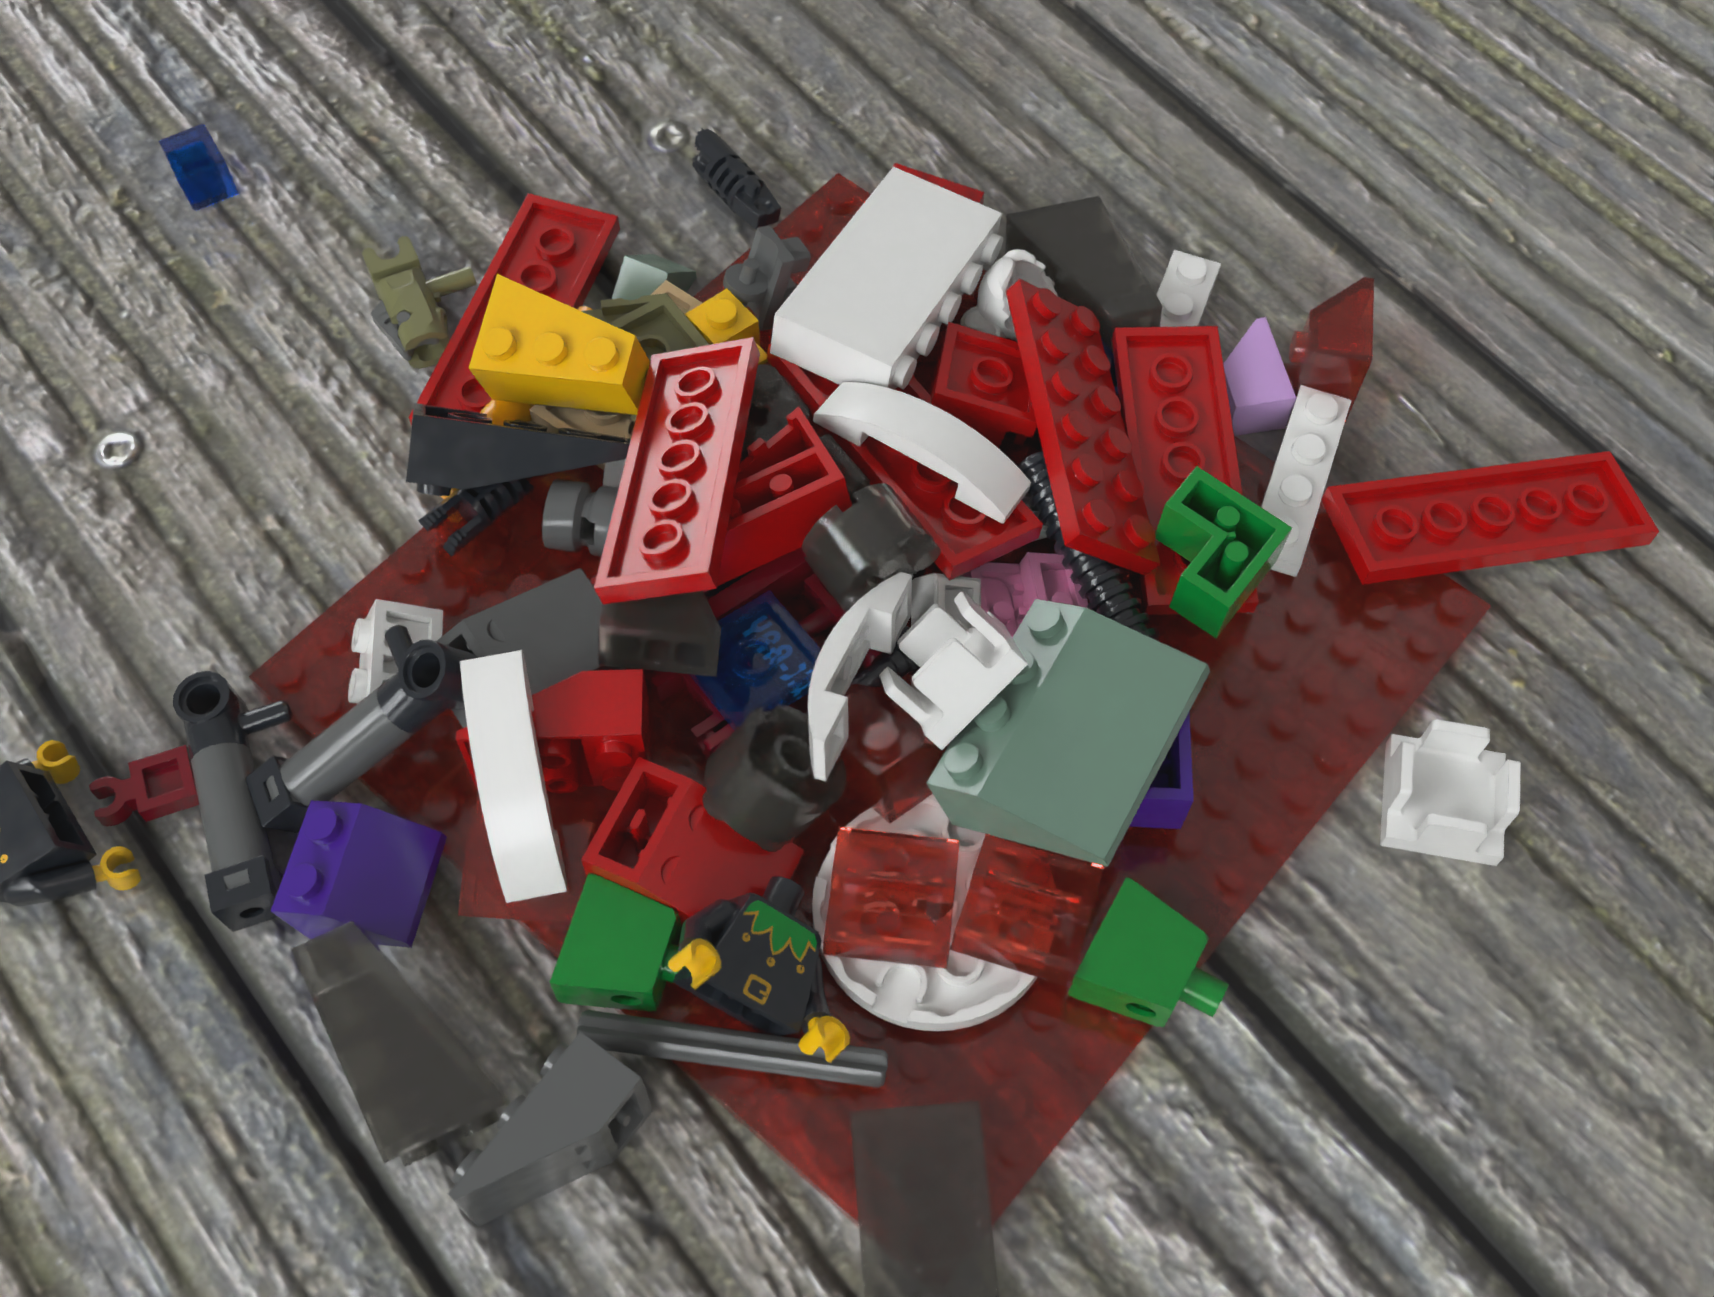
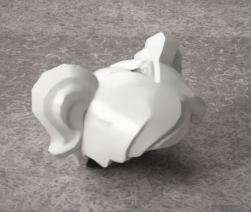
(992, 309)

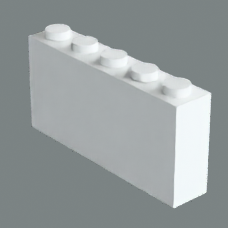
(887, 283)

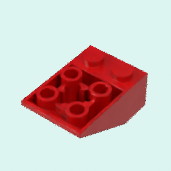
(588, 730)
(673, 850)

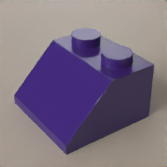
(359, 869)

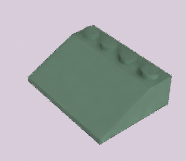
(1071, 736)

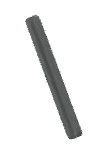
(731, 1048)

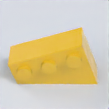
(555, 354)

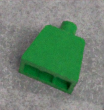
(616, 949)
(1146, 961)

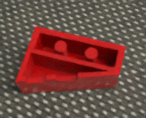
(780, 497)

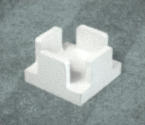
(957, 669)
(1448, 793)

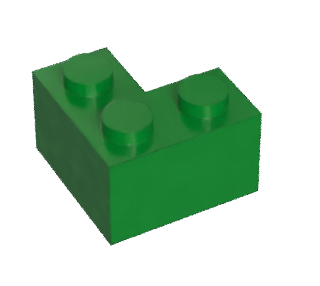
(1228, 547)

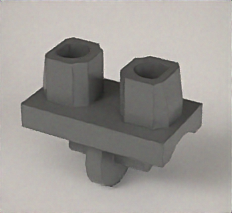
(765, 277)

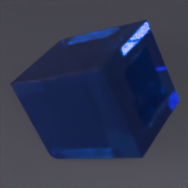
(198, 167)

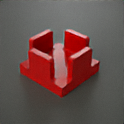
(983, 384)

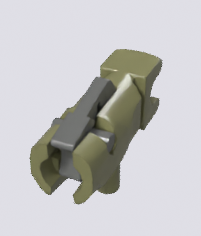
(409, 303)

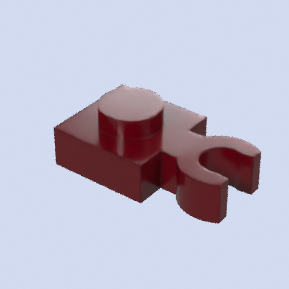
(156, 788)

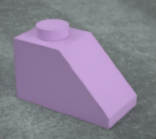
(1258, 383)

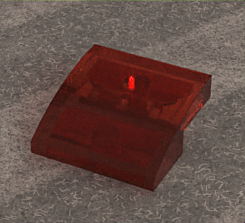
(480, 885)
(891, 897)
(1027, 909)

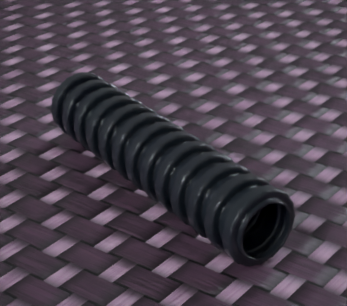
(1098, 578)

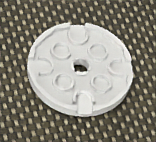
(915, 994)

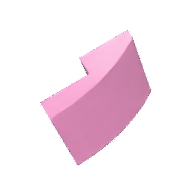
(1012, 588)

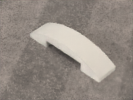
(931, 437)
(870, 623)
(511, 776)

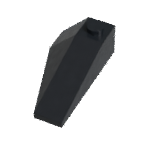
(468, 451)

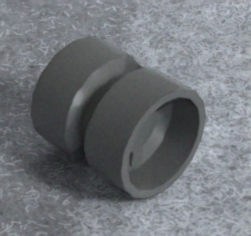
(577, 516)

